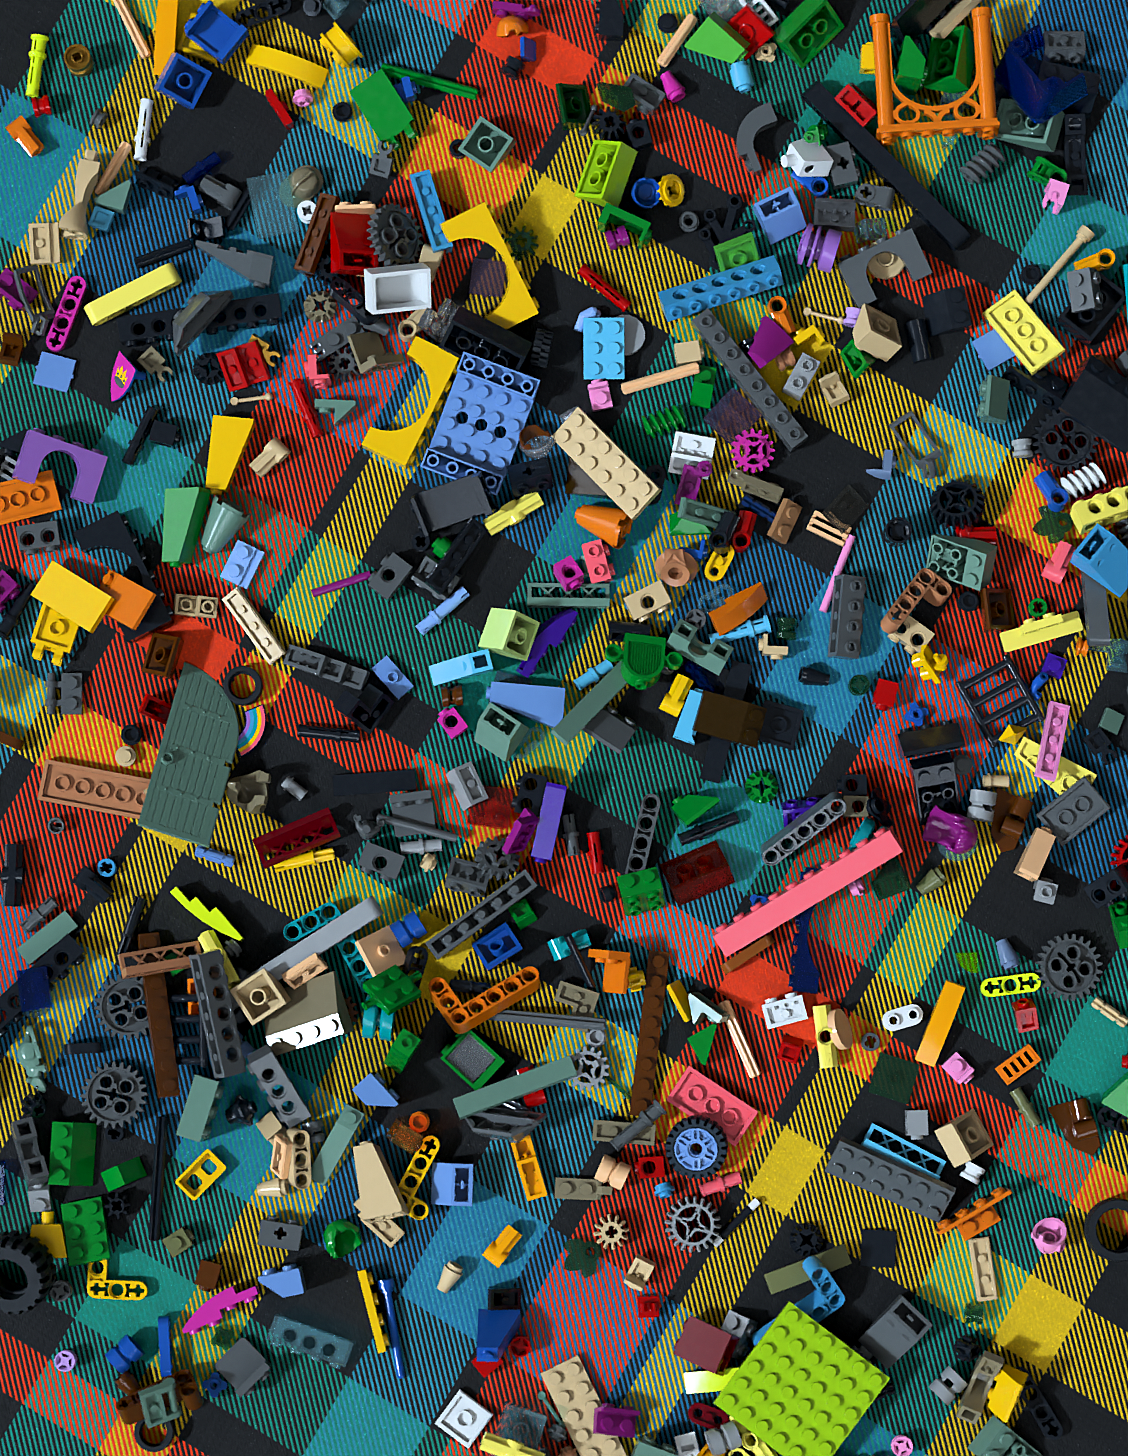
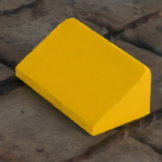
(680, 999)

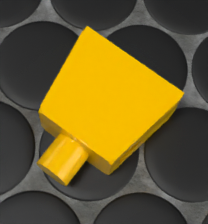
(51, 1235)

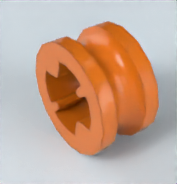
(1081, 647)

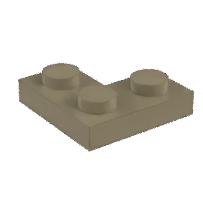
(578, 997)

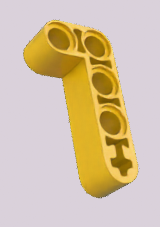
(419, 1174)

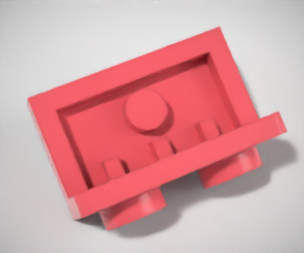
(312, 371)
(597, 561)

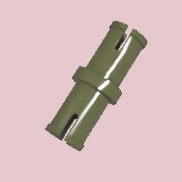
(1025, 1107)

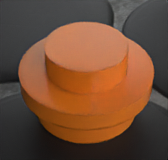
(419, 1121)

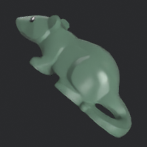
(30, 1057)

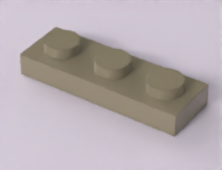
(607, 1130)

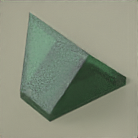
(890, 880)

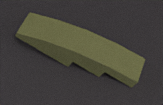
(794, 1274)

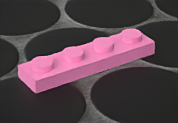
(1052, 741)

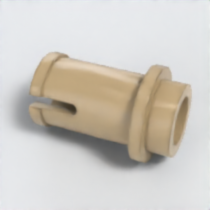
(995, 781)

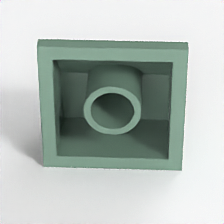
(487, 145)

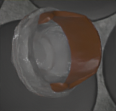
(536, 441)

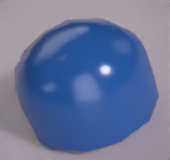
(645, 192)

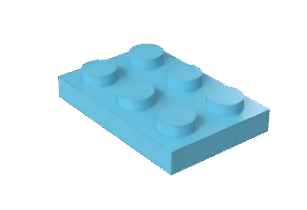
(604, 348)

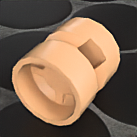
(612, 1172)

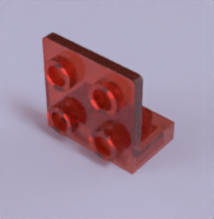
(494, 811)

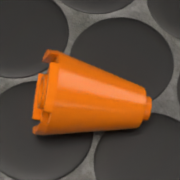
(605, 523)

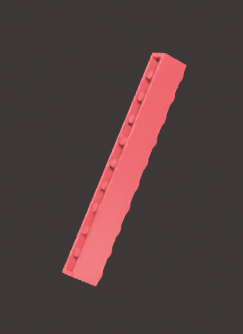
(808, 891)

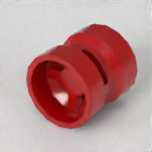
(518, 1348)

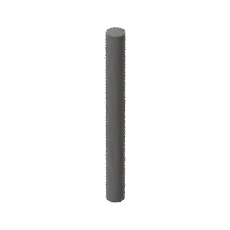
(417, 827)

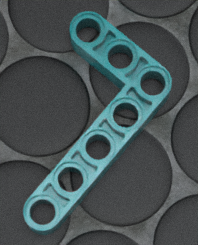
(322, 920)

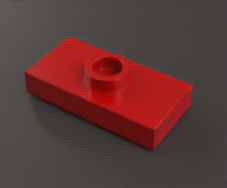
(280, 108)

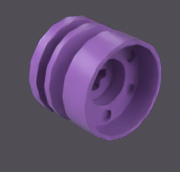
(819, 247)

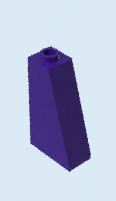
(548, 822)

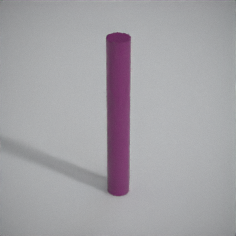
(340, 584)

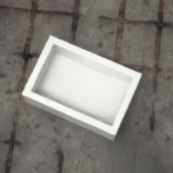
(397, 288)

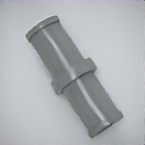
(421, 846)

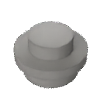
(595, 1038)

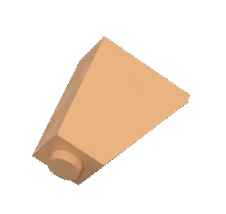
(1035, 854)

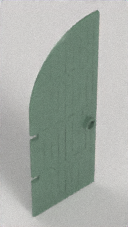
(191, 760)

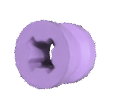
(852, 315)
(62, 1362)

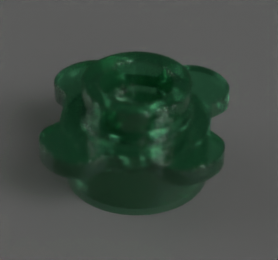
(216, 1340)

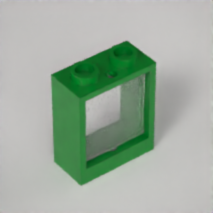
(470, 1058)

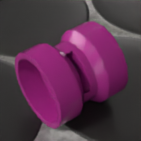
(617, 238)

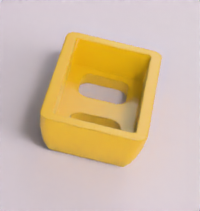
(195, 1168)

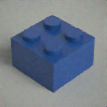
(182, 80)

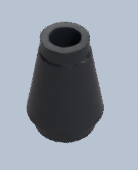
(813, 676)

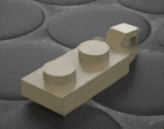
(755, 486)
(580, 1189)

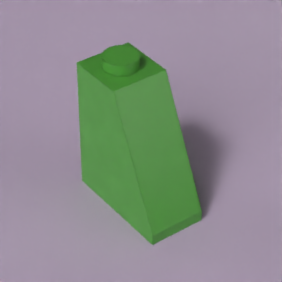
(718, 40)

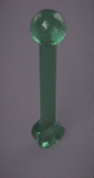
(628, 1096)

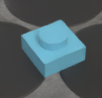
(101, 218)

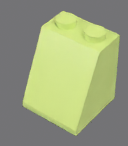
(509, 633)

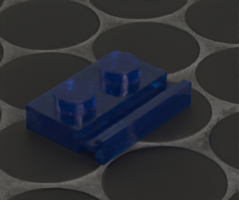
(34, 989)

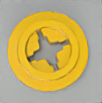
(677, 189)

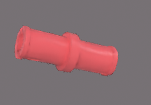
(720, 1184)

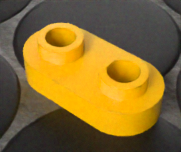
(720, 563)

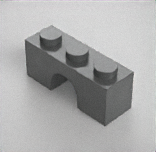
(27, 1148)

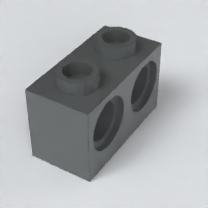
(39, 532)

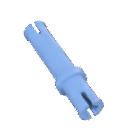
(442, 610)

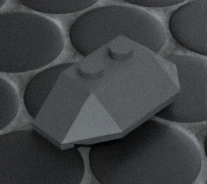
(197, 316)
(505, 1123)

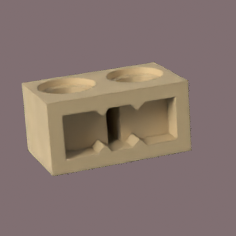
(913, 628)

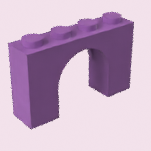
(88, 463)

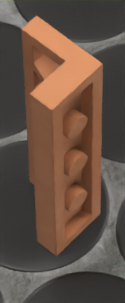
(158, 966)

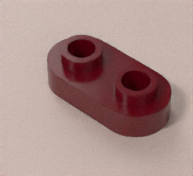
(708, 1415)

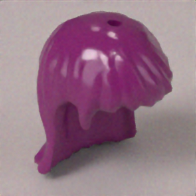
(950, 830)

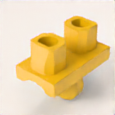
(931, 663)

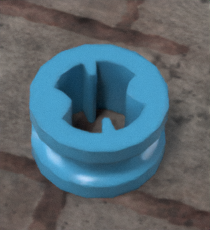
(104, 873)

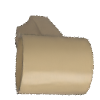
(412, 322)
(273, 454)

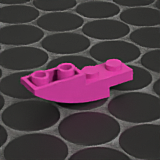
(211, 1311)

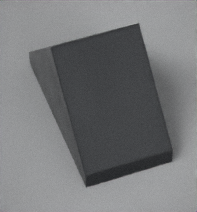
(504, 1298)

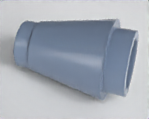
(1007, 955)

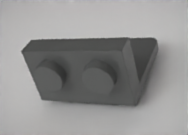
(243, 1367)

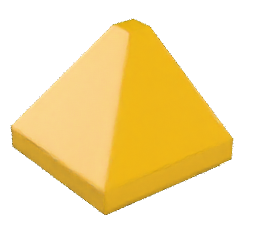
(1012, 734)

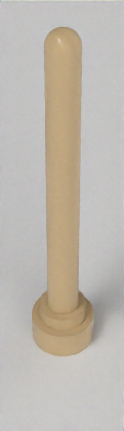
(1084, 235)

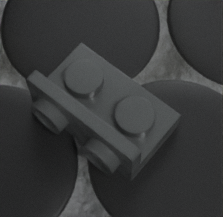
(1064, 46)
(466, 878)

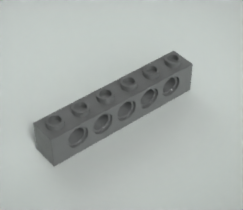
(481, 914)
(209, 1007)

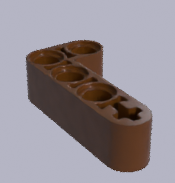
(186, 1390)

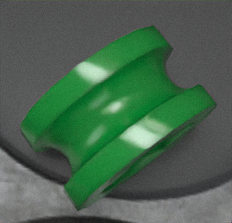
(1043, 608)

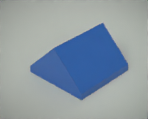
(497, 946)

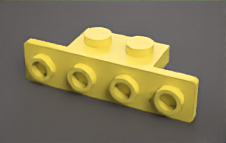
(1042, 630)

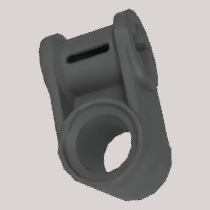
(877, 196)

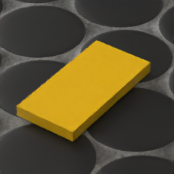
(72, 597)

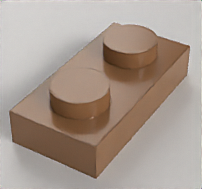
(784, 521)

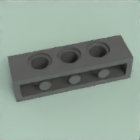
(266, 1059)

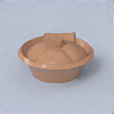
(676, 567)

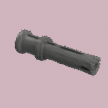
(645, 1119)

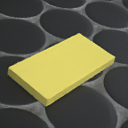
(1023, 332)

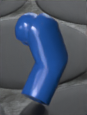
(1037, 684)

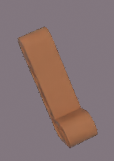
(924, 585)

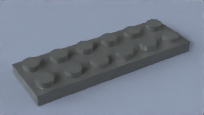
(890, 1179)

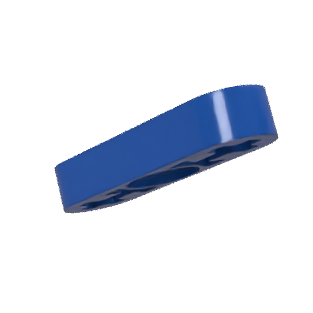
(165, 1346)

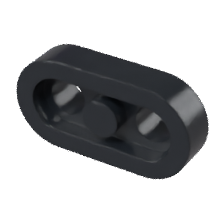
(660, 481)

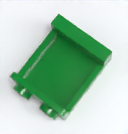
(631, 223)

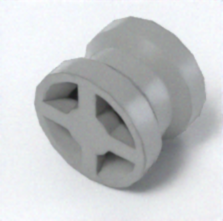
(1022, 448)

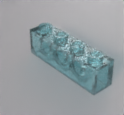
(342, 1345)

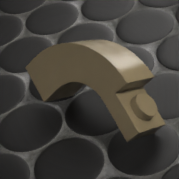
(978, 1386)

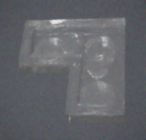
(437, 323)

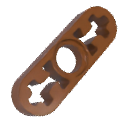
(747, 953)

